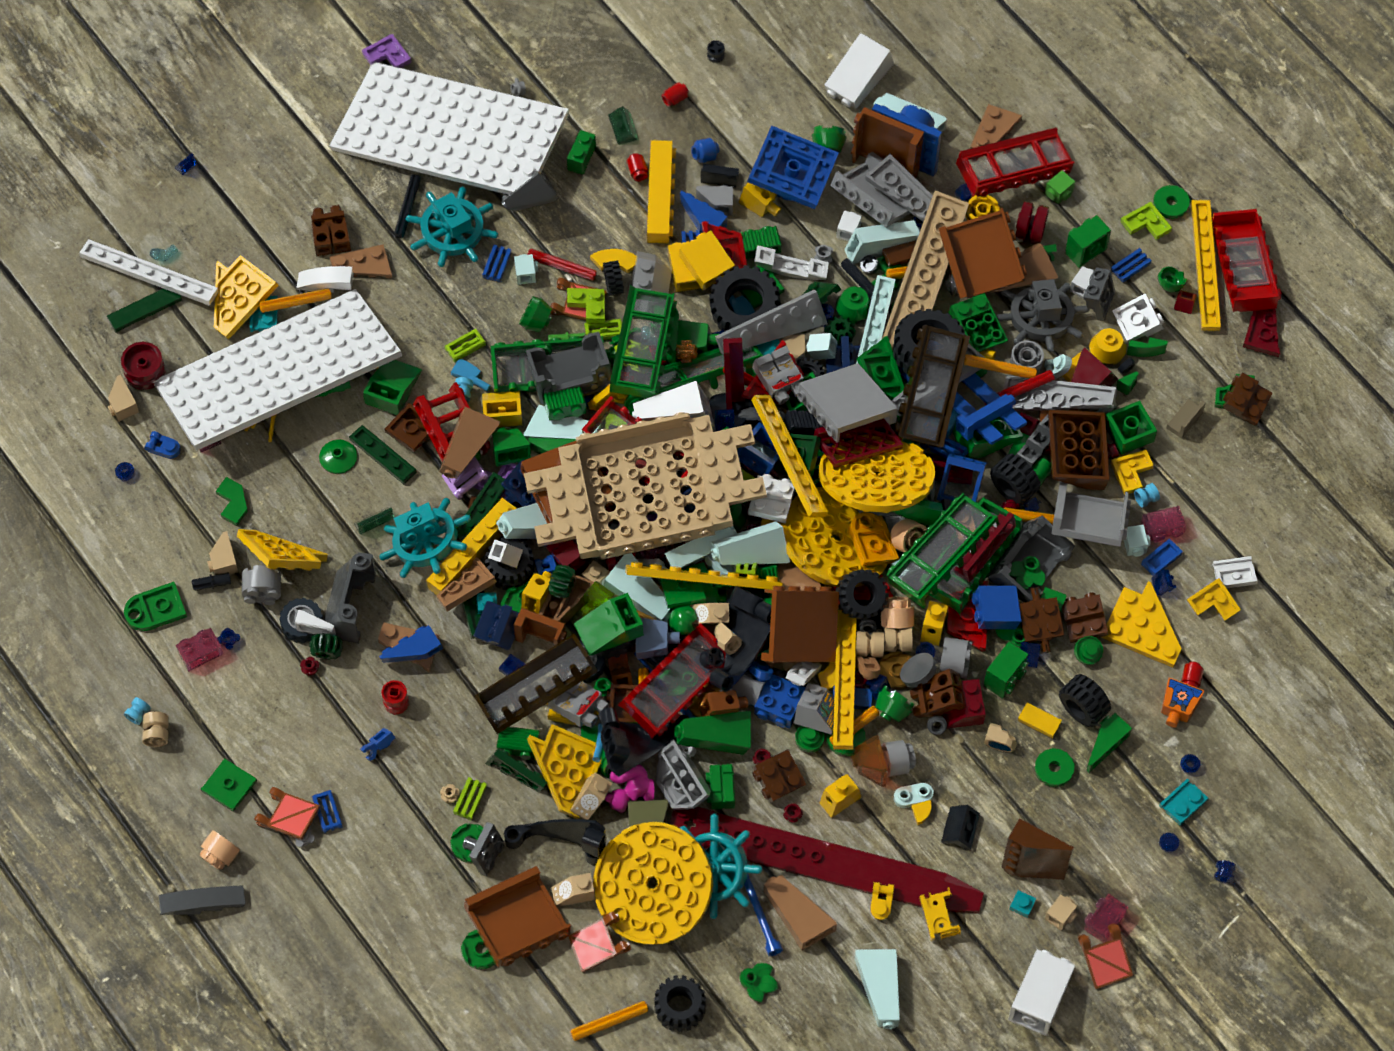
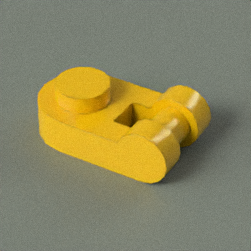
(879, 907)

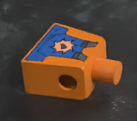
(1180, 701)

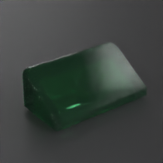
(623, 126)
(374, 520)

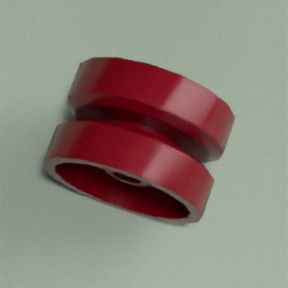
(1031, 223)
(142, 365)

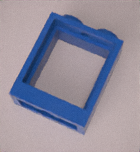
(763, 463)
(965, 463)

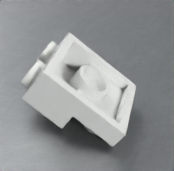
(1138, 318)
(778, 500)

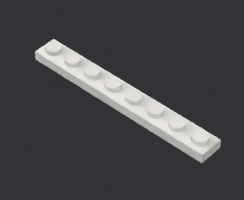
(149, 272)

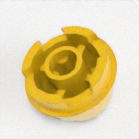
(981, 206)
(1108, 346)

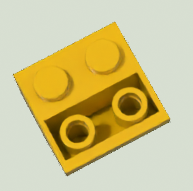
(503, 407)

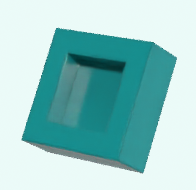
(482, 598)
(1022, 903)

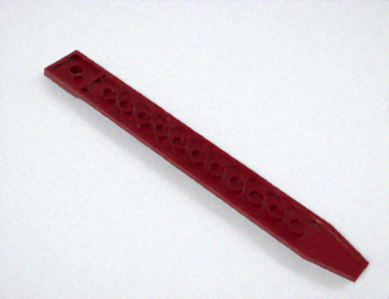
(834, 862)

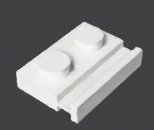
(1235, 572)

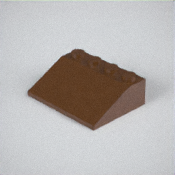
(1079, 448)
(1035, 853)

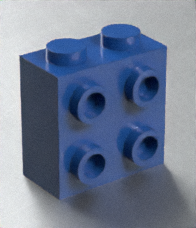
(996, 607)
(778, 701)

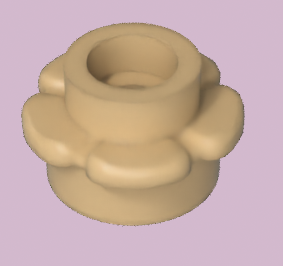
(449, 798)

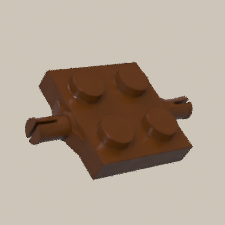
(1041, 620)

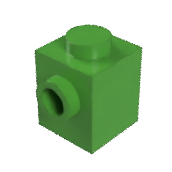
(1060, 187)

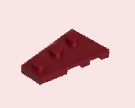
(1262, 333)

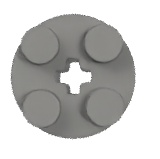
(261, 585)
(956, 656)

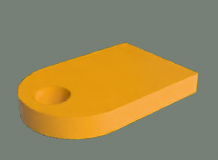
(872, 541)

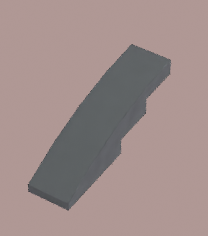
(1036, 443)
(201, 899)

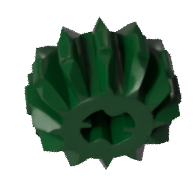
(840, 327)
(562, 581)
(326, 646)

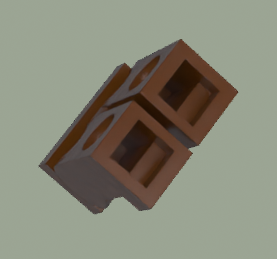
(330, 224)
(938, 695)

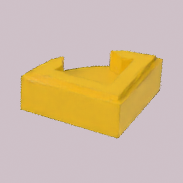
(921, 811)

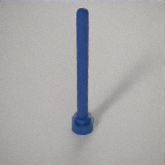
(773, 946)

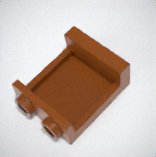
(538, 626)

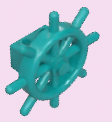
(453, 222)
(420, 530)
(727, 864)

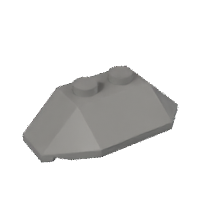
(651, 273)
(680, 778)

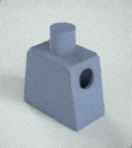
(655, 639)

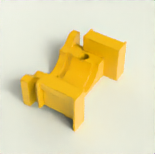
(938, 915)

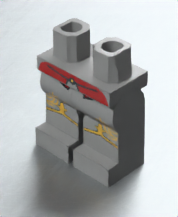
(778, 374)
(579, 704)

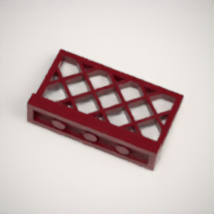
(854, 434)

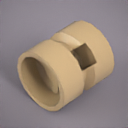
(898, 639)
(870, 644)
(155, 729)

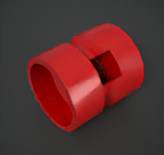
(395, 697)

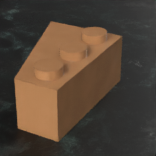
(564, 609)

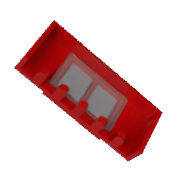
(1245, 260)

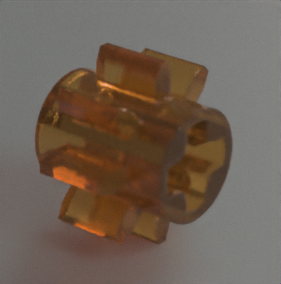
(686, 351)

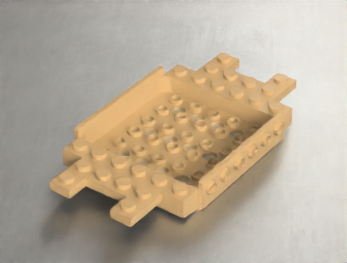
(580, 505)

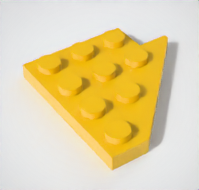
(239, 294)
(281, 553)
(1143, 626)
(565, 764)

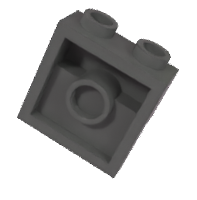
(1100, 292)

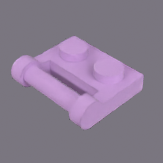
(473, 467)

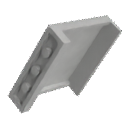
(867, 196)
(845, 400)
(1090, 517)

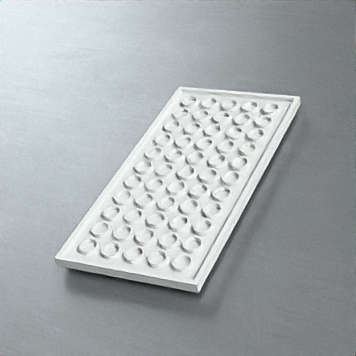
(448, 129)
(276, 369)

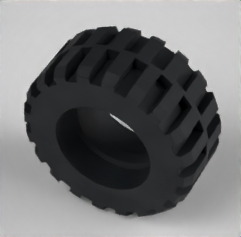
(739, 280)
(908, 328)

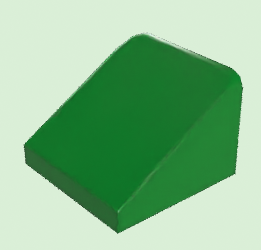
(1127, 383)

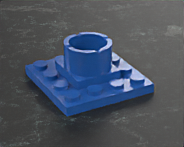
(923, 121)
(793, 167)

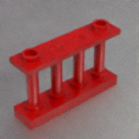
(432, 423)

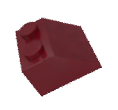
(973, 713)

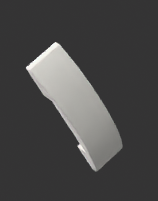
(790, 266)

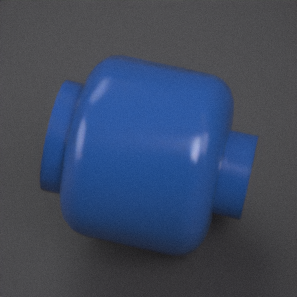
(705, 150)

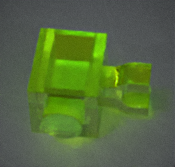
(594, 597)

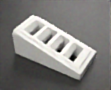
(310, 624)

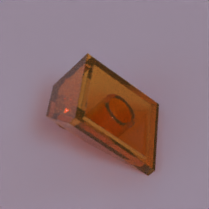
(870, 761)

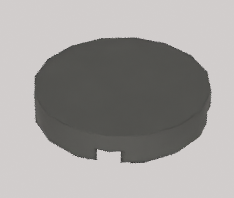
(918, 670)

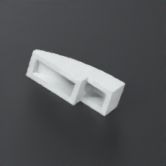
(326, 278)

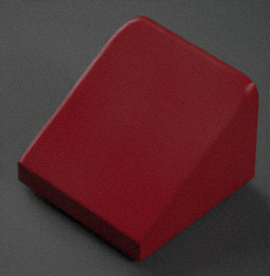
(1185, 301)
(1031, 424)

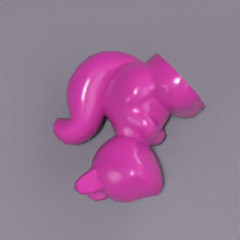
(637, 786)

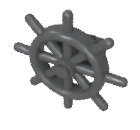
(1047, 307)

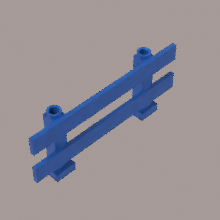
(972, 419)

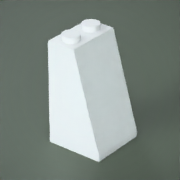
(859, 71)
(684, 399)
(1041, 992)

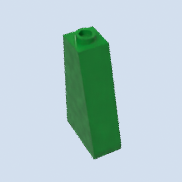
(717, 732)

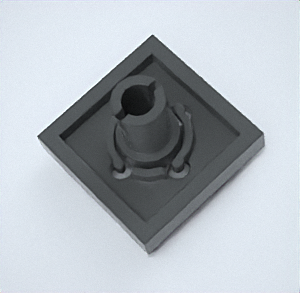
(485, 848)

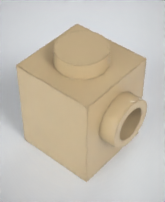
(1061, 912)

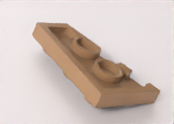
(994, 125)
(367, 261)
(469, 584)
(390, 636)

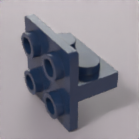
(845, 356)
(516, 488)
(497, 625)

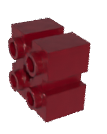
(568, 554)

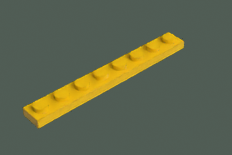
(1205, 265)
(789, 456)
(696, 575)
(844, 682)

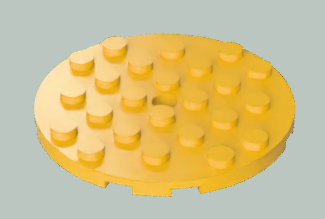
(903, 478)
(812, 546)
(681, 875)

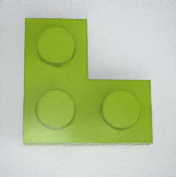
(1147, 217)
(590, 299)

